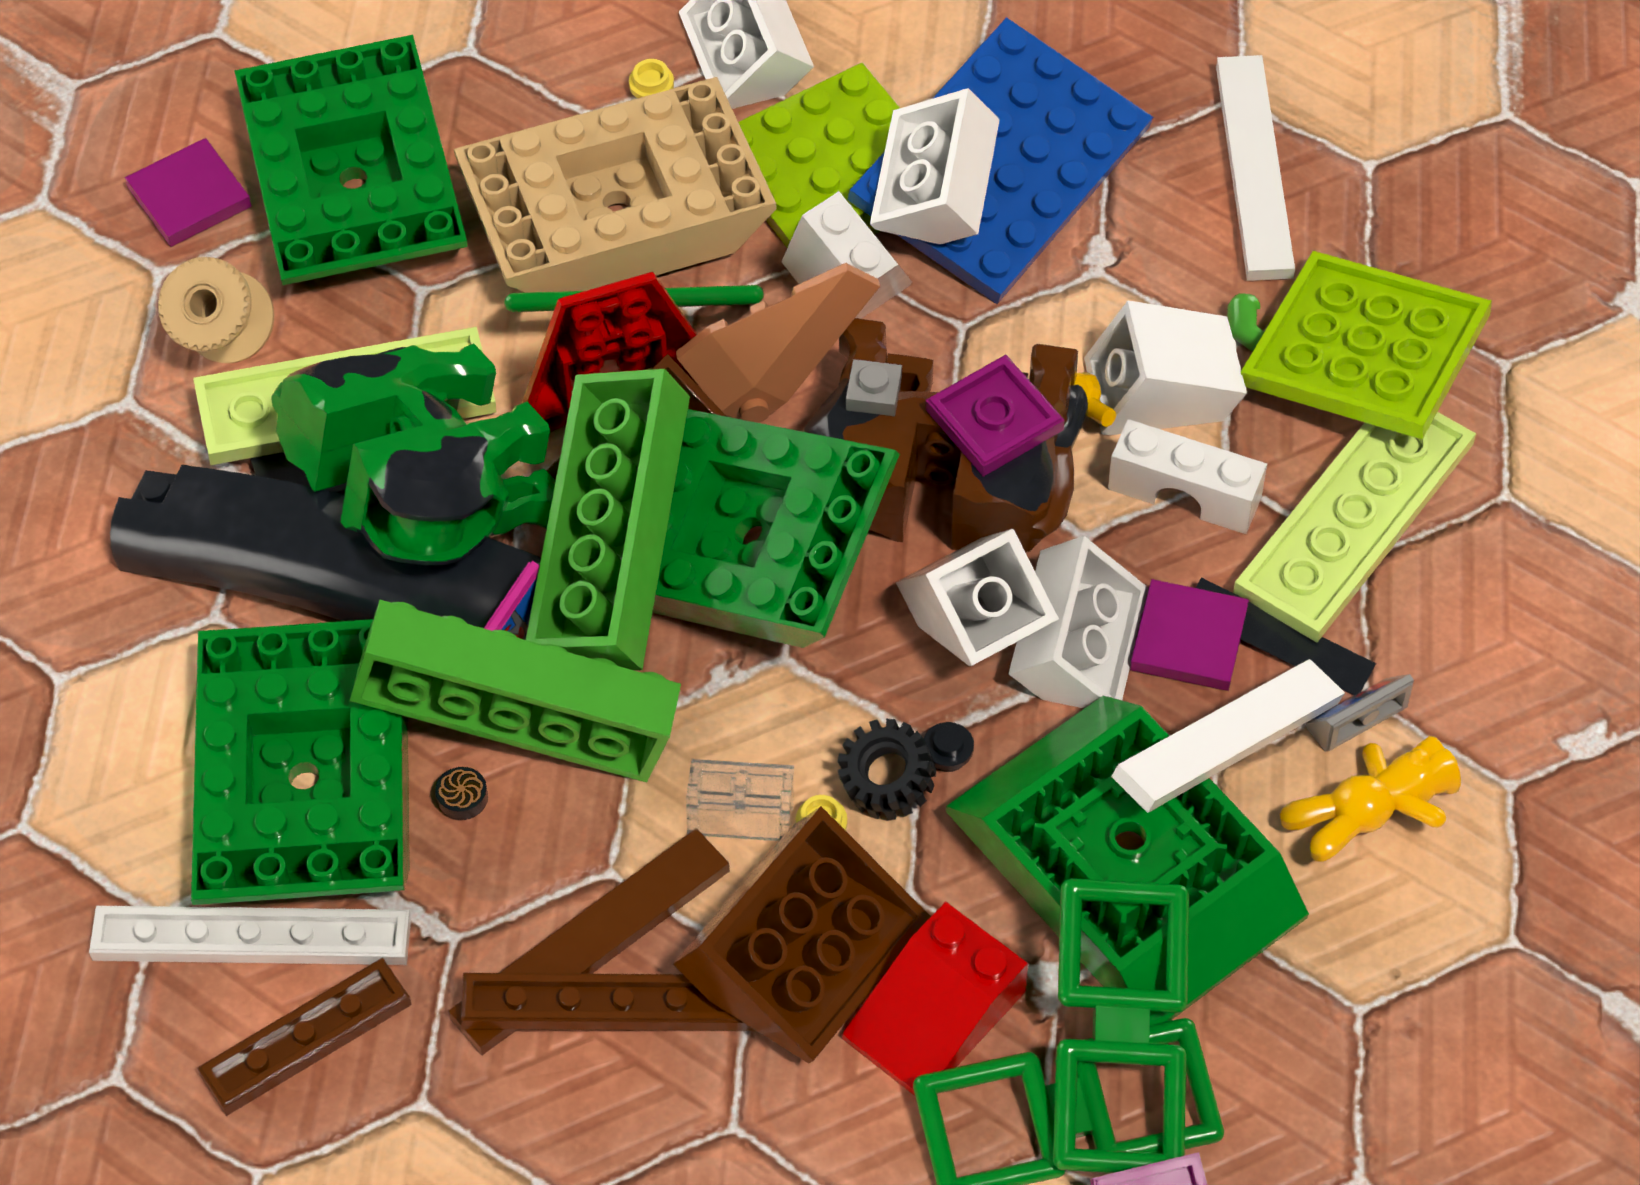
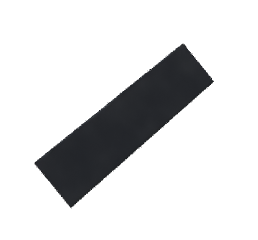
(1280, 640)

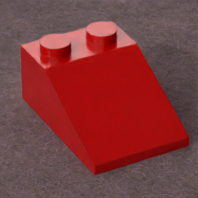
(937, 998)

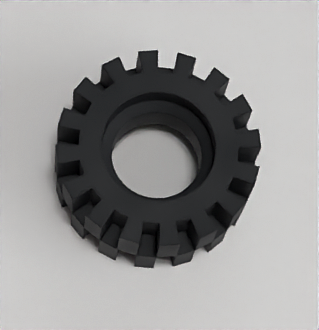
(875, 744)

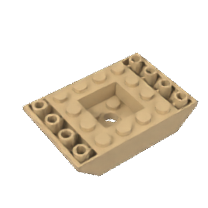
(663, 155)

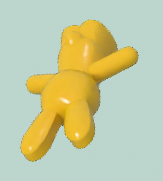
(1369, 800)

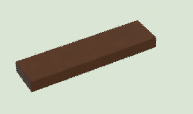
(304, 1036)

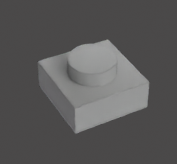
(873, 387)

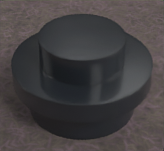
(949, 746)

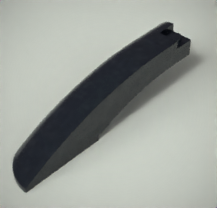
(292, 549)

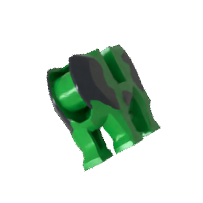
(412, 467)

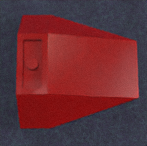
(604, 331)

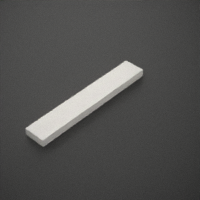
(1255, 168)
(1227, 735)
(250, 935)

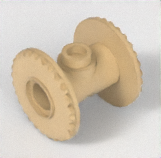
(216, 310)

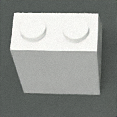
(838, 235)
(1166, 367)
(979, 598)

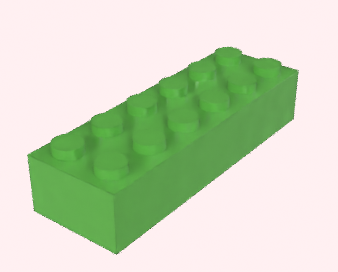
(609, 515)
(515, 691)

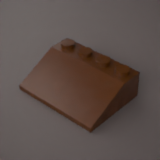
(803, 937)

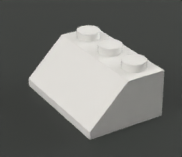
(747, 47)
(936, 169)
(1096, 630)

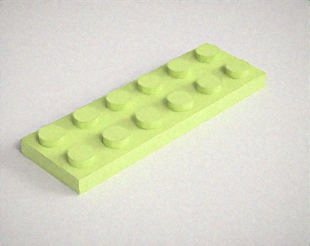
(239, 407)
(1350, 523)

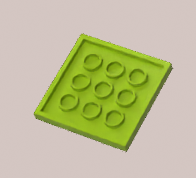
(819, 143)
(1366, 344)

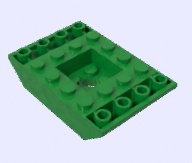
(342, 120)
(814, 514)
(281, 708)
(1058, 817)

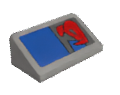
(1361, 712)

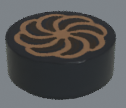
(461, 793)

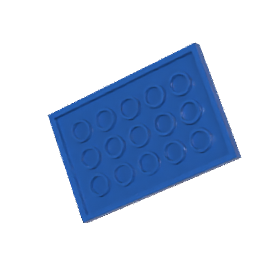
(1050, 154)

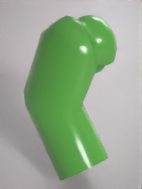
(1243, 320)

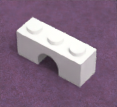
(1220, 480)

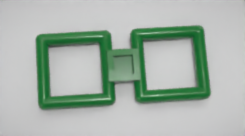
(681, 295)
(1120, 1022)
(1091, 1109)

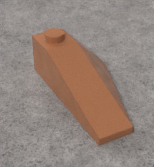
(769, 354)

